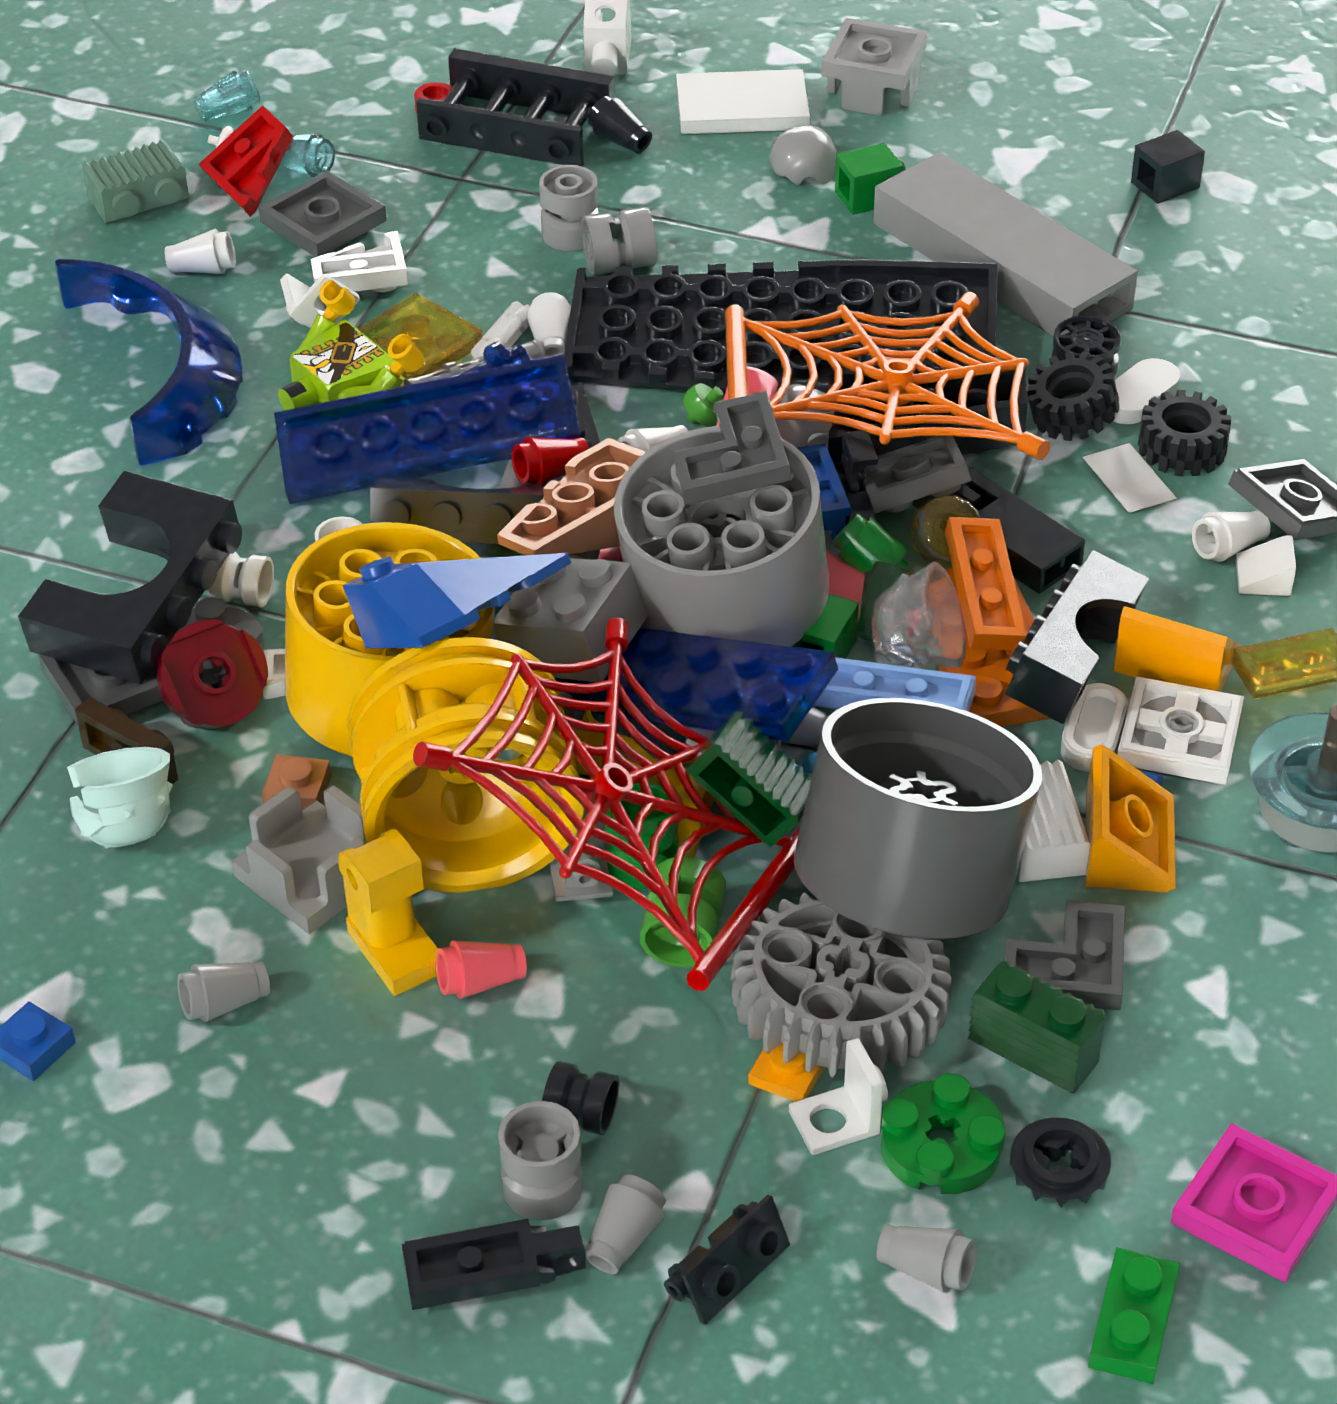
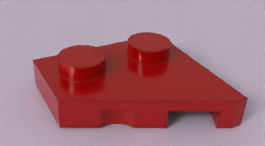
(249, 159)

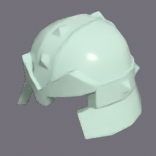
(121, 795)

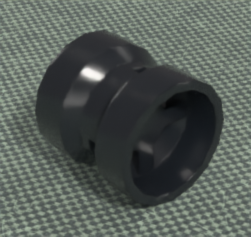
(589, 1100)

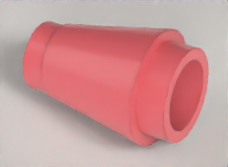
(478, 966)

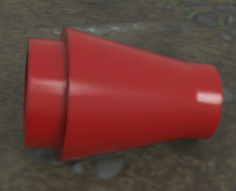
(544, 459)

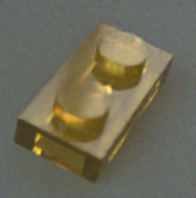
(1288, 663)

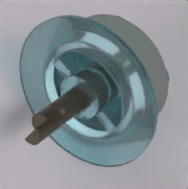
(1297, 779)

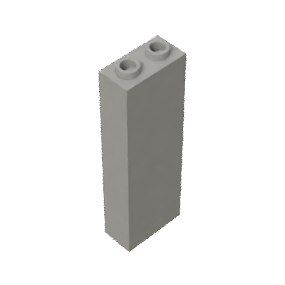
(1042, 266)

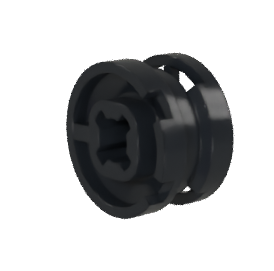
(1097, 338)

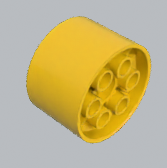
(322, 640)

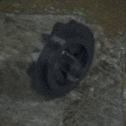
(1049, 1141)

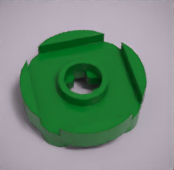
(950, 1106)

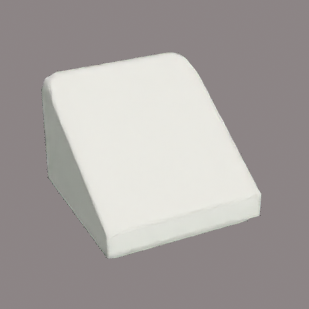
(1267, 568)

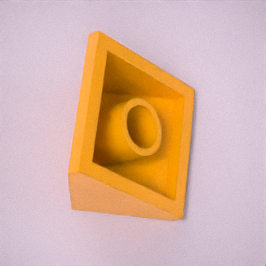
(1172, 651)
(1128, 827)

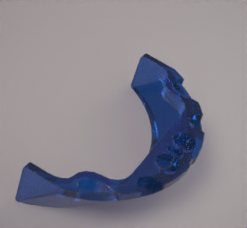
(208, 364)

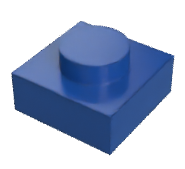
(33, 1040)

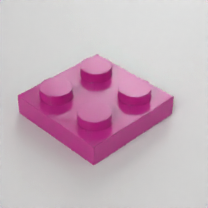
(1257, 1202)

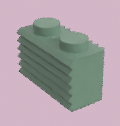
(135, 181)

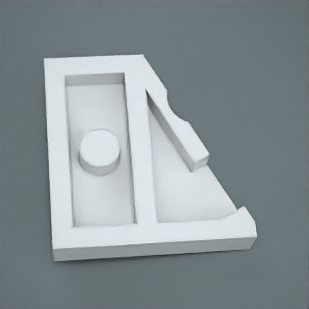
(359, 270)

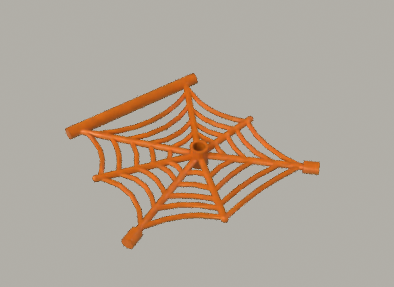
(895, 380)

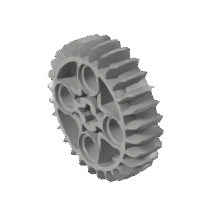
(826, 980)

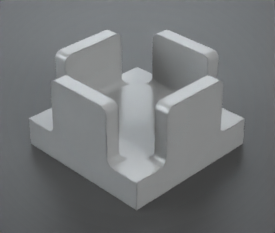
(873, 58)
(297, 854)

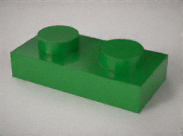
(1134, 1315)

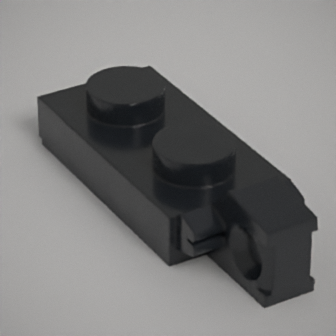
(489, 1261)

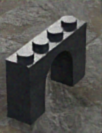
(131, 629)

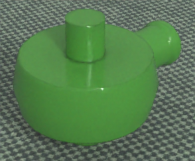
(700, 404)

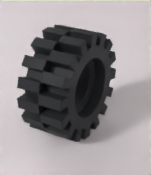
(1078, 413)
(1184, 433)

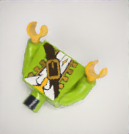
(342, 361)

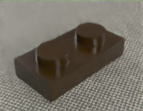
(111, 729)

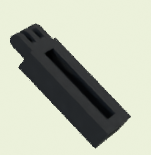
(1035, 543)

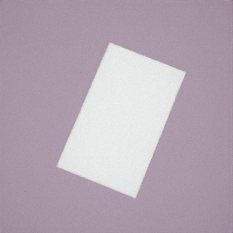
(1129, 478)

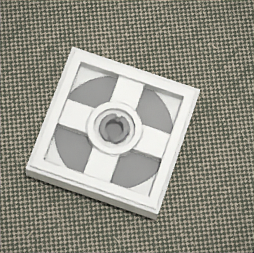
(1181, 730)

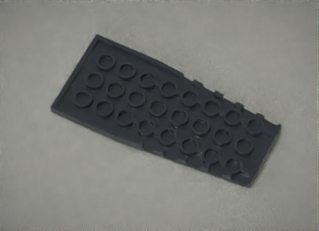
(673, 325)

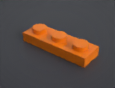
(985, 583)

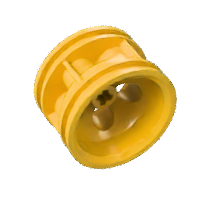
(454, 827)

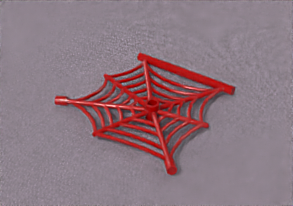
(611, 786)

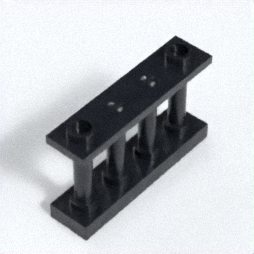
(515, 83)

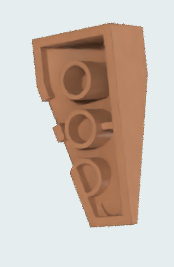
(577, 509)

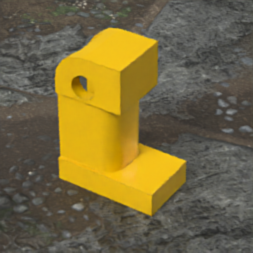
(381, 910)

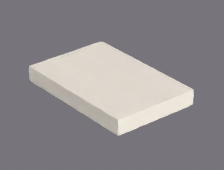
(742, 101)

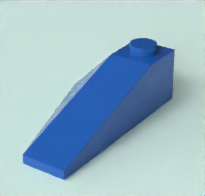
(430, 600)

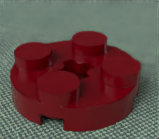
(224, 646)

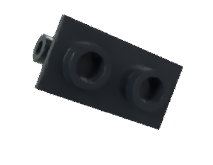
(736, 1257)

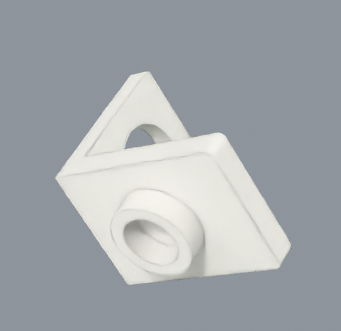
(304, 301)
(857, 1101)

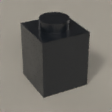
(1167, 166)

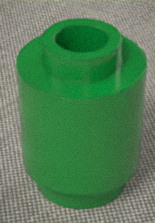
(867, 542)

